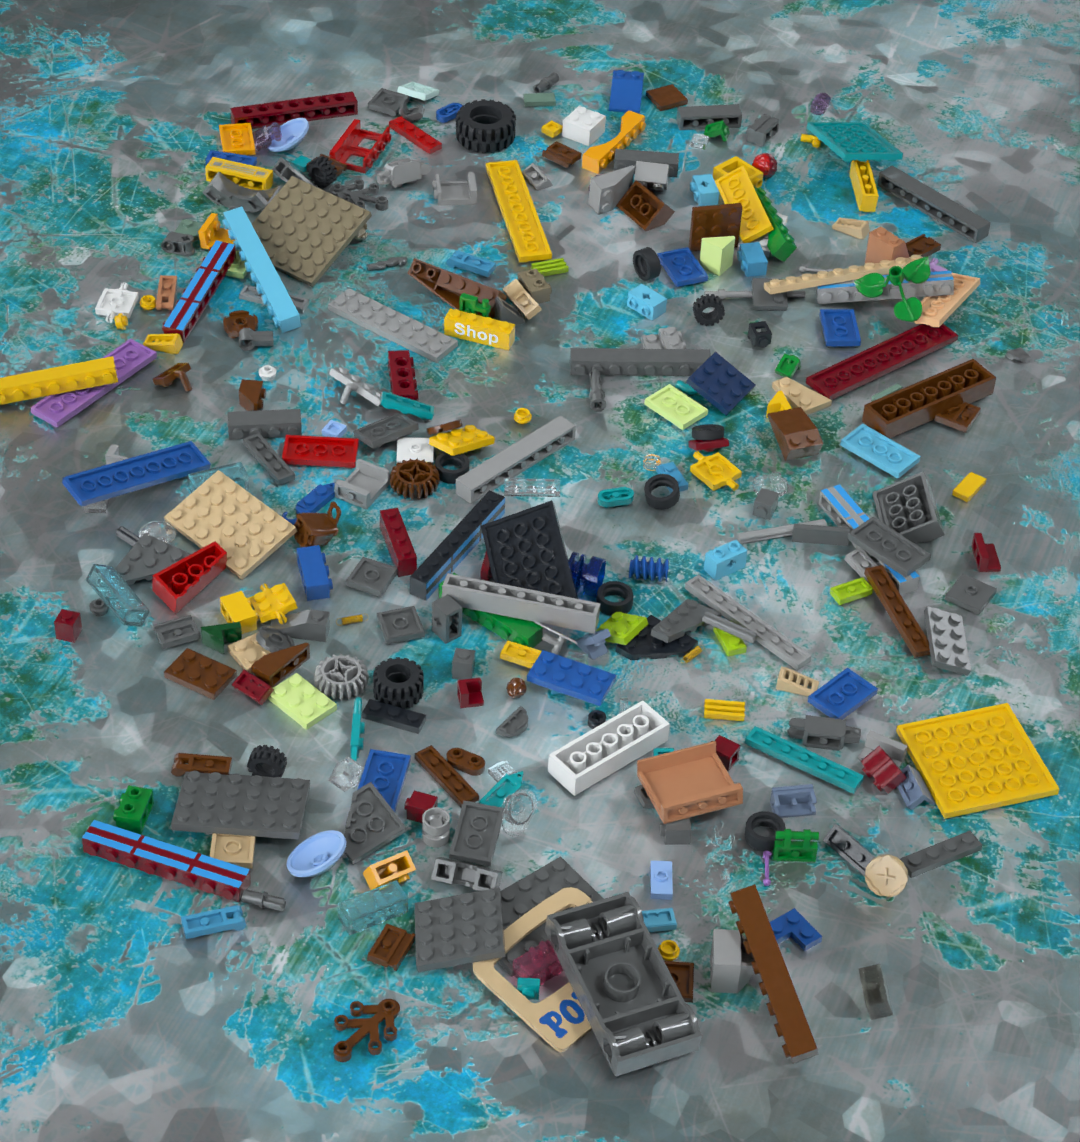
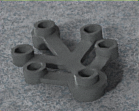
(340, 191)

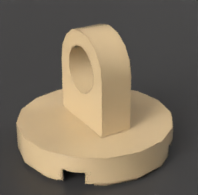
(886, 875)

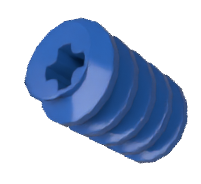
(649, 568)

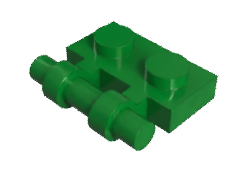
(470, 305)
(795, 850)

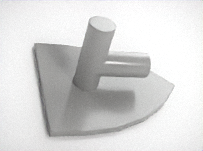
(557, 642)

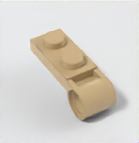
(522, 299)

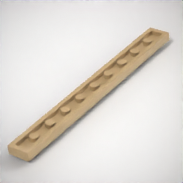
(837, 275)

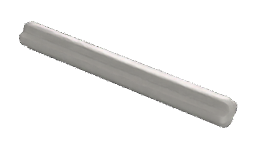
(774, 532)

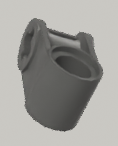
(178, 244)

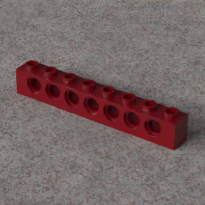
(309, 108)

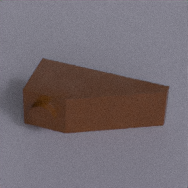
(280, 664)

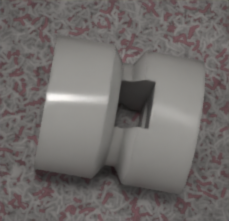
(436, 827)

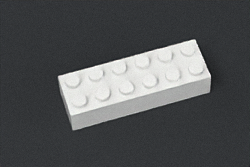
(608, 747)

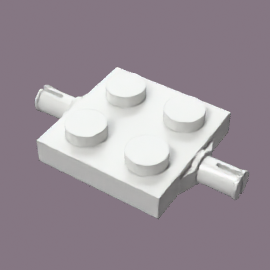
(116, 301)

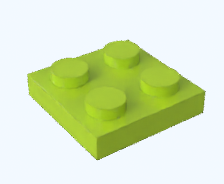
(623, 627)

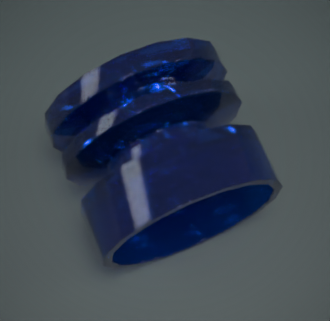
(587, 575)

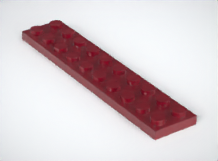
(880, 360)

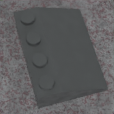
(910, 509)

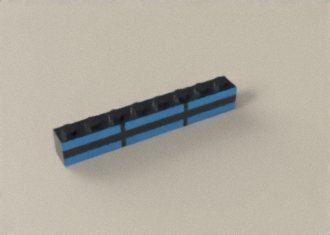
(456, 546)

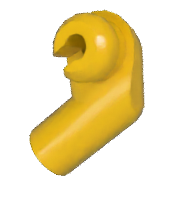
(811, 139)

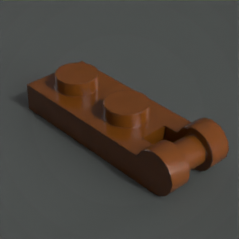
(202, 763)

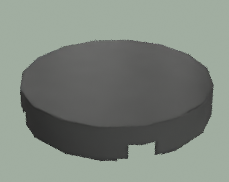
(273, 639)

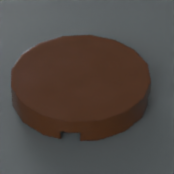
(444, 427)

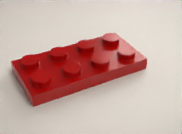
(320, 451)

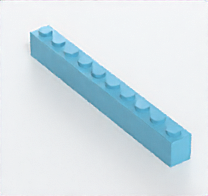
(261, 270)

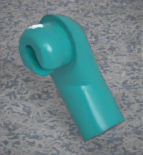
(685, 388)

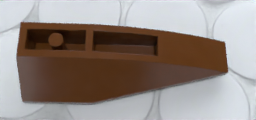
(450, 285)

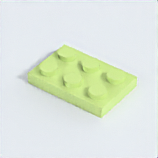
(676, 407)
(302, 701)

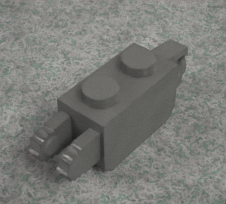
(823, 732)

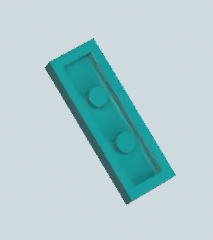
(406, 406)

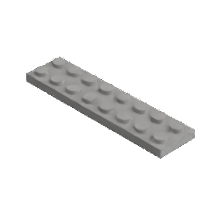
(393, 325)

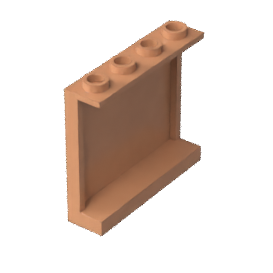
(688, 782)

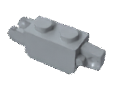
(402, 172)

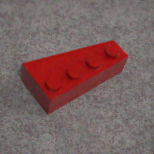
(189, 576)

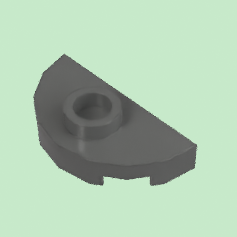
(514, 724)

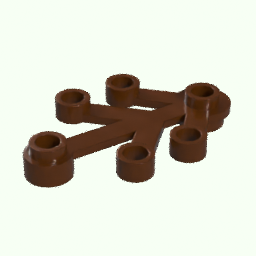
(385, 1010)

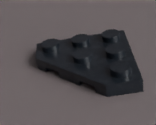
(648, 646)

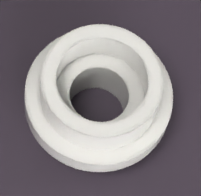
(267, 373)

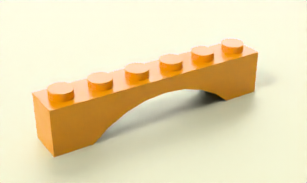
(599, 156)

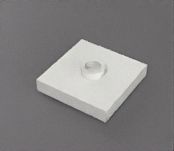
(414, 449)

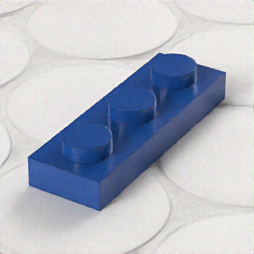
(249, 160)

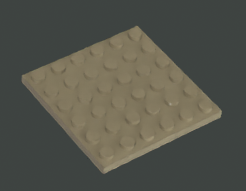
(307, 229)

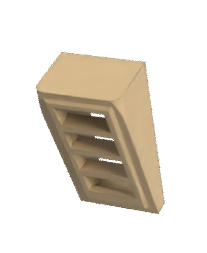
(852, 227)
(790, 681)

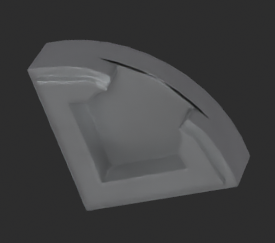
(1018, 354)

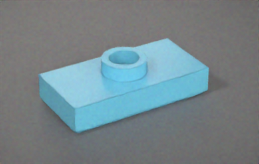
(659, 919)

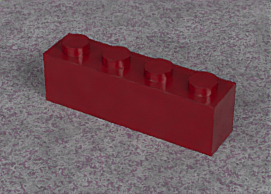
(398, 541)

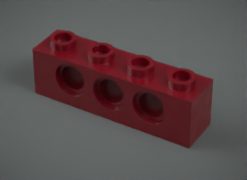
(402, 374)

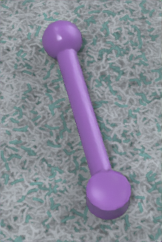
(767, 855)

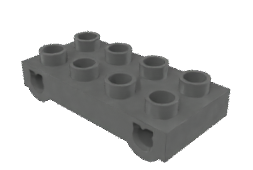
(623, 983)

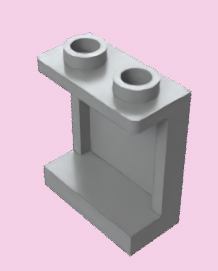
(455, 191)
(363, 484)

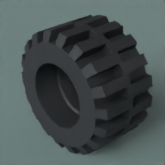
(398, 682)

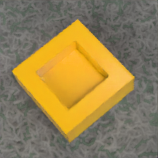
(552, 129)

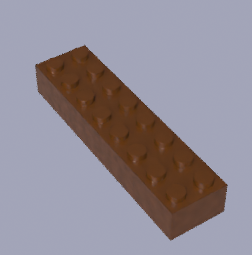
(928, 397)

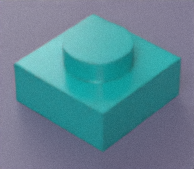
(529, 987)

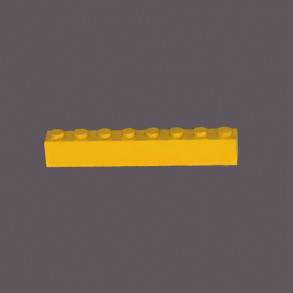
(58, 380)

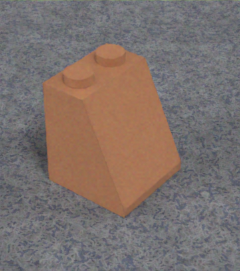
(884, 246)

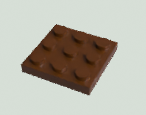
(714, 222)

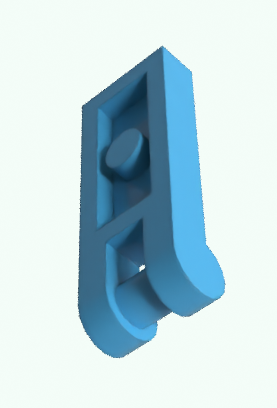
(471, 263)
(213, 921)

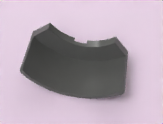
(231, 195)

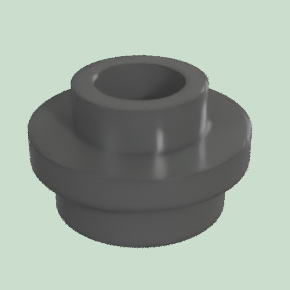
(98, 607)

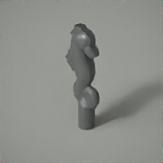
(392, 261)

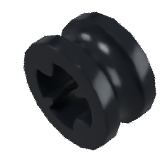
(596, 714)

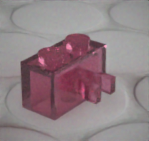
(538, 963)

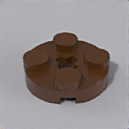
(232, 323)

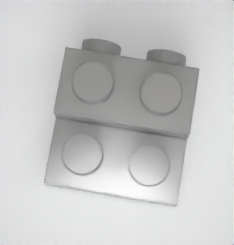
(665, 339)

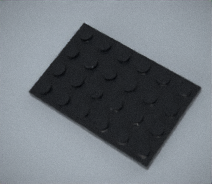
(530, 551)

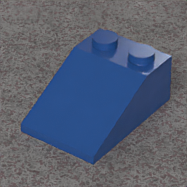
(626, 91)

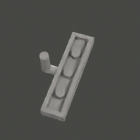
(354, 383)

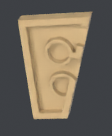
(801, 396)

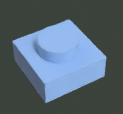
(334, 429)

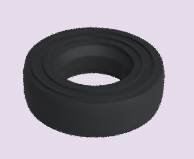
(708, 432)

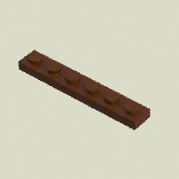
(898, 610)

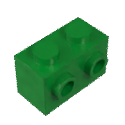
(134, 809)

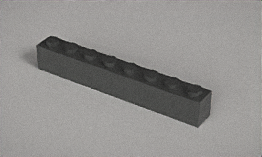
(934, 204)
(637, 361)

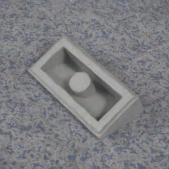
(536, 177)

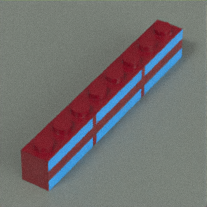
(200, 290)
(166, 860)

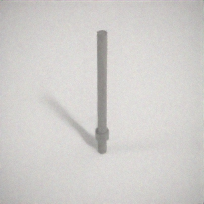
(748, 294)

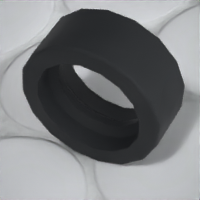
(646, 263)
(450, 476)
(664, 502)
(614, 588)
(763, 818)

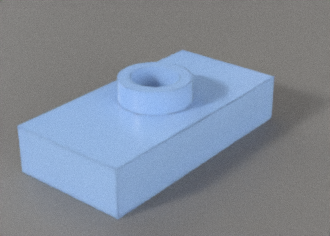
(661, 880)

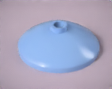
(292, 135)
(316, 854)

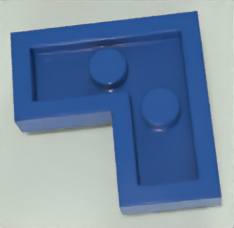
(797, 927)

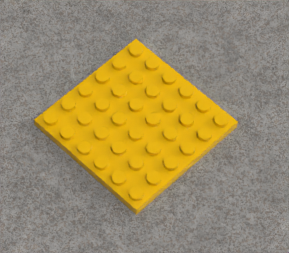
(977, 760)

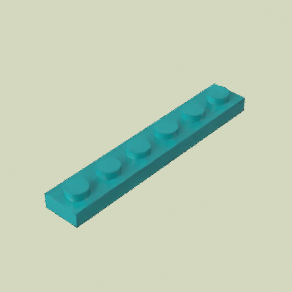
(804, 759)

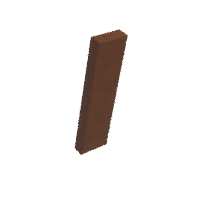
(446, 775)

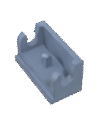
(793, 801)

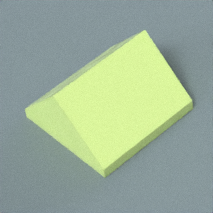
(717, 254)

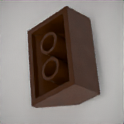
(644, 207)

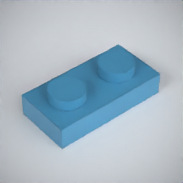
(672, 470)

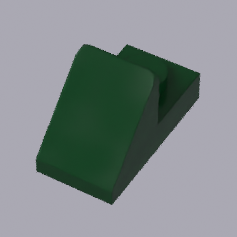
(218, 635)

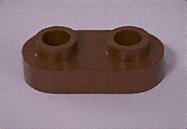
(466, 761)

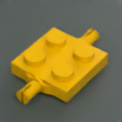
(715, 471)
(273, 603)

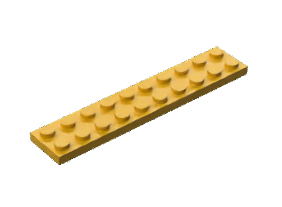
(518, 211)

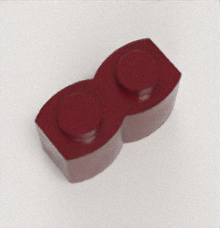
(883, 769)

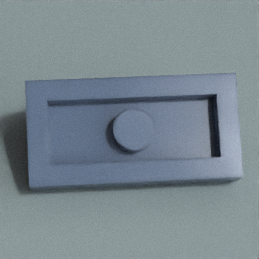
(914, 788)

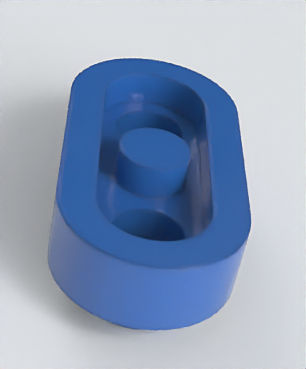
(448, 112)

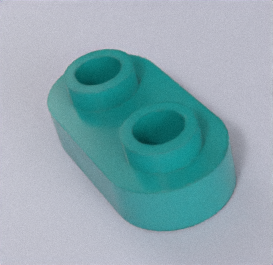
(615, 497)

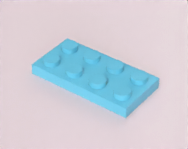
(880, 450)

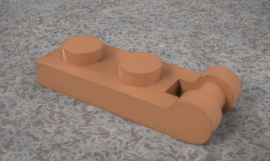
(166, 292)

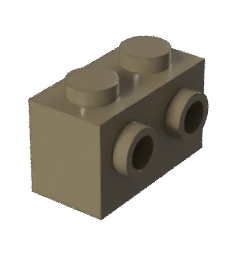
(535, 285)

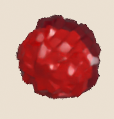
(765, 163)

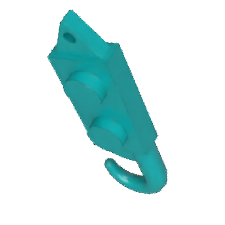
(358, 728)
(507, 785)

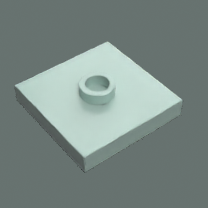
(418, 90)

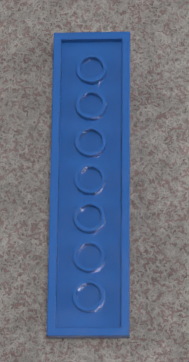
(135, 473)

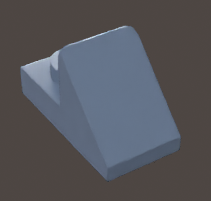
(594, 643)

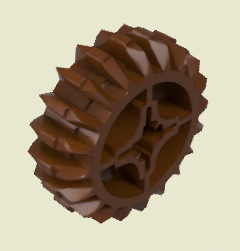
(414, 479)

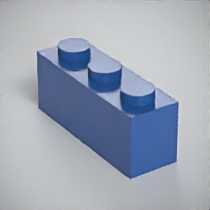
(314, 573)

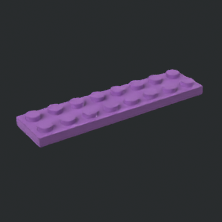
(61, 407)

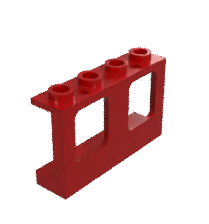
(349, 142)

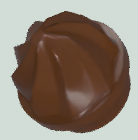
(516, 687)

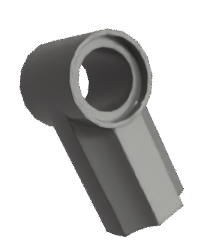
(249, 339)

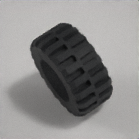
(485, 126)

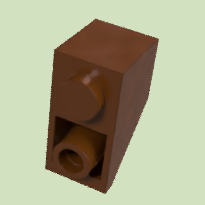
(252, 395)

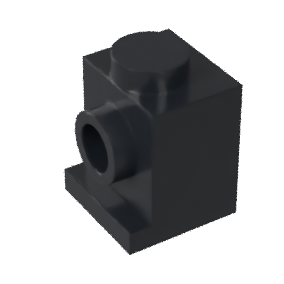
(761, 338)

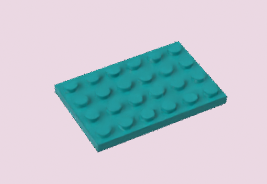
(855, 141)

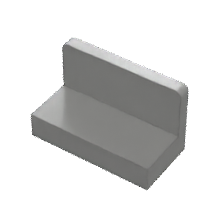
(893, 748)

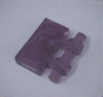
(264, 136)

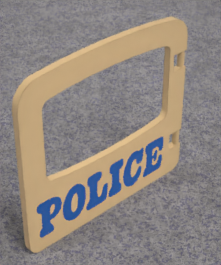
(558, 1017)

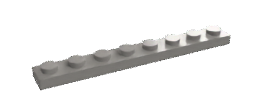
(740, 615)

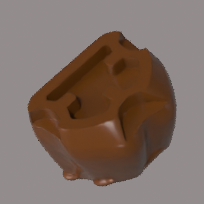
(317, 528)

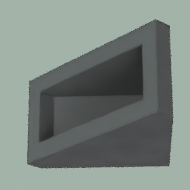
(507, 313)

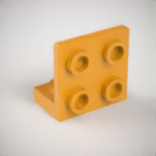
(211, 232)

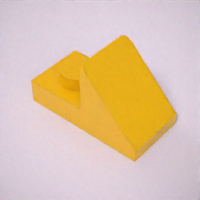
(778, 403)

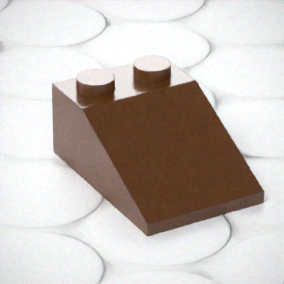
(795, 433)

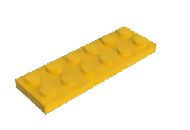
(738, 188)

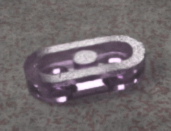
(820, 104)

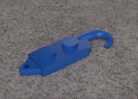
(314, 500)

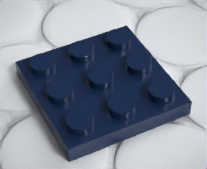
(720, 383)

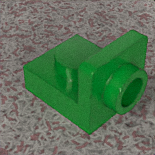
(716, 129)
(788, 366)

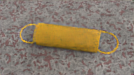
(351, 619)
(692, 654)

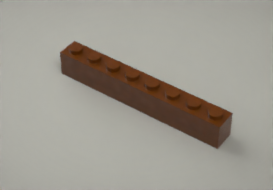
(774, 974)

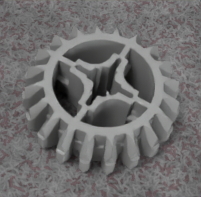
(341, 676)

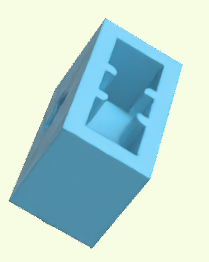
(704, 190)
(647, 302)
(725, 560)

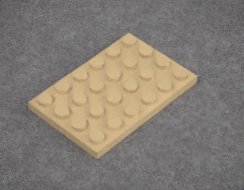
(234, 519)

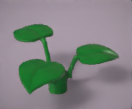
(916, 271)

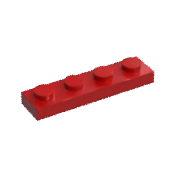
(415, 135)

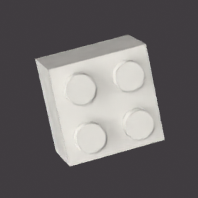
(583, 126)

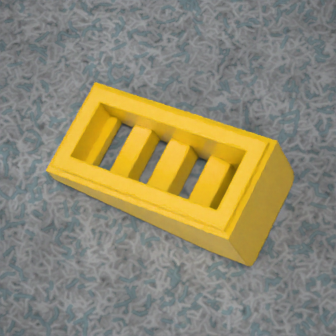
(164, 343)

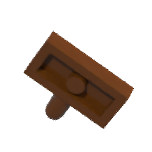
(175, 372)

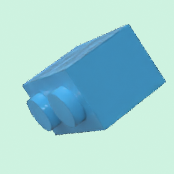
(752, 259)

